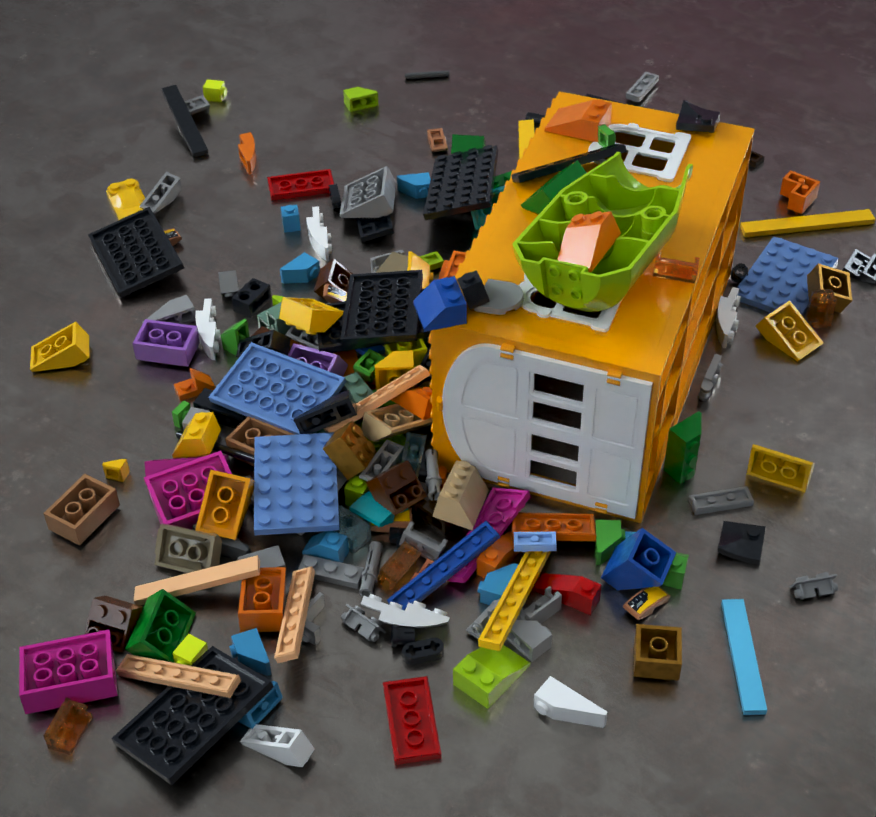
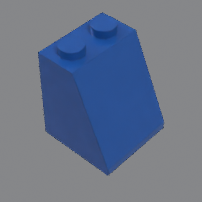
(638, 562)

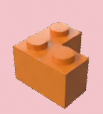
(800, 191)

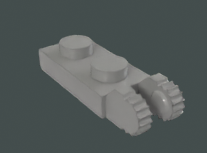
(710, 378)

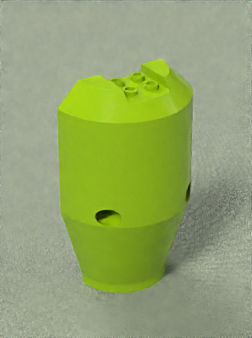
(642, 214)

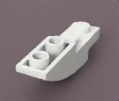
(318, 234)
(726, 317)
(207, 329)
(413, 616)

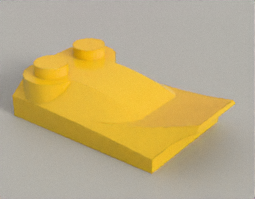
(125, 197)

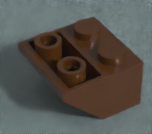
(397, 488)
(114, 615)

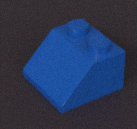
(441, 305)

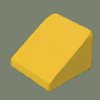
(116, 469)

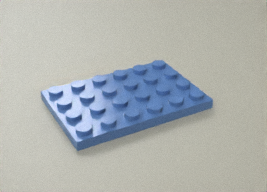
(782, 276)
(274, 387)
(294, 485)

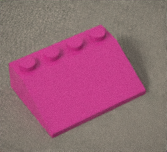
(180, 489)
(67, 668)

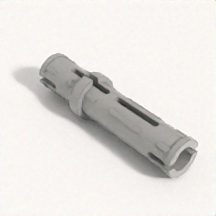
(433, 479)
(369, 575)

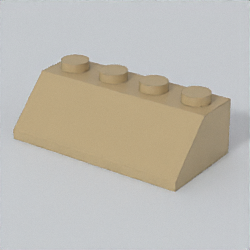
(390, 421)
(461, 496)

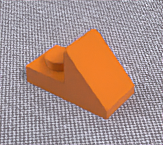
(193, 386)

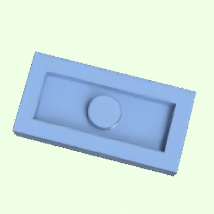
(534, 541)

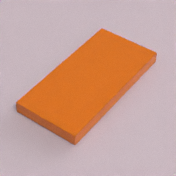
(566, 525)

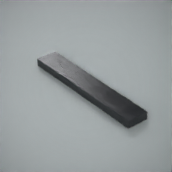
(184, 121)
(562, 164)

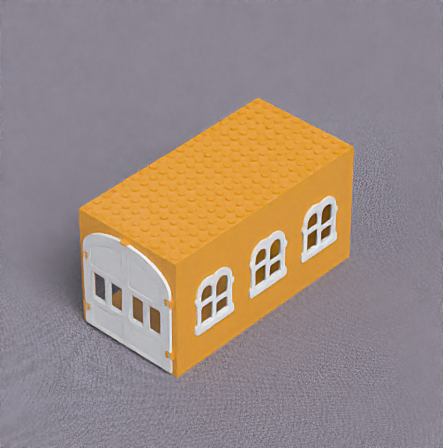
(630, 358)

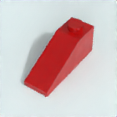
(575, 590)

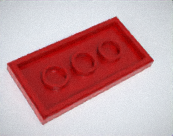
(300, 184)
(411, 720)

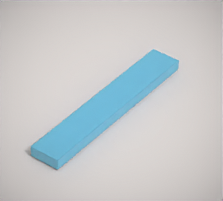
(743, 657)

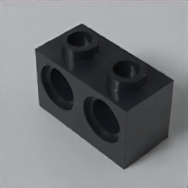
(251, 297)

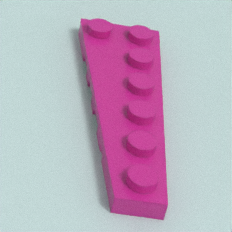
(499, 511)

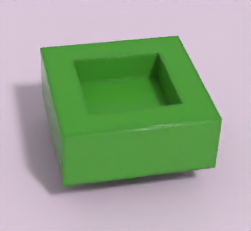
(606, 136)
(180, 412)

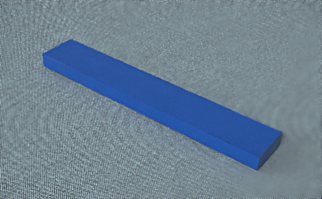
(446, 565)

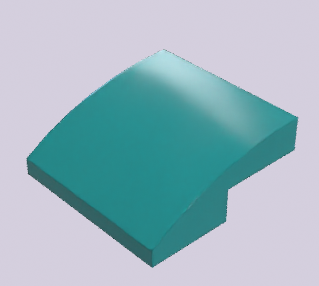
(372, 511)

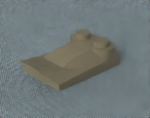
(186, 549)

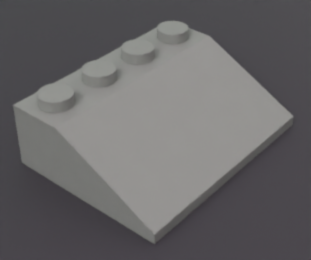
(369, 196)

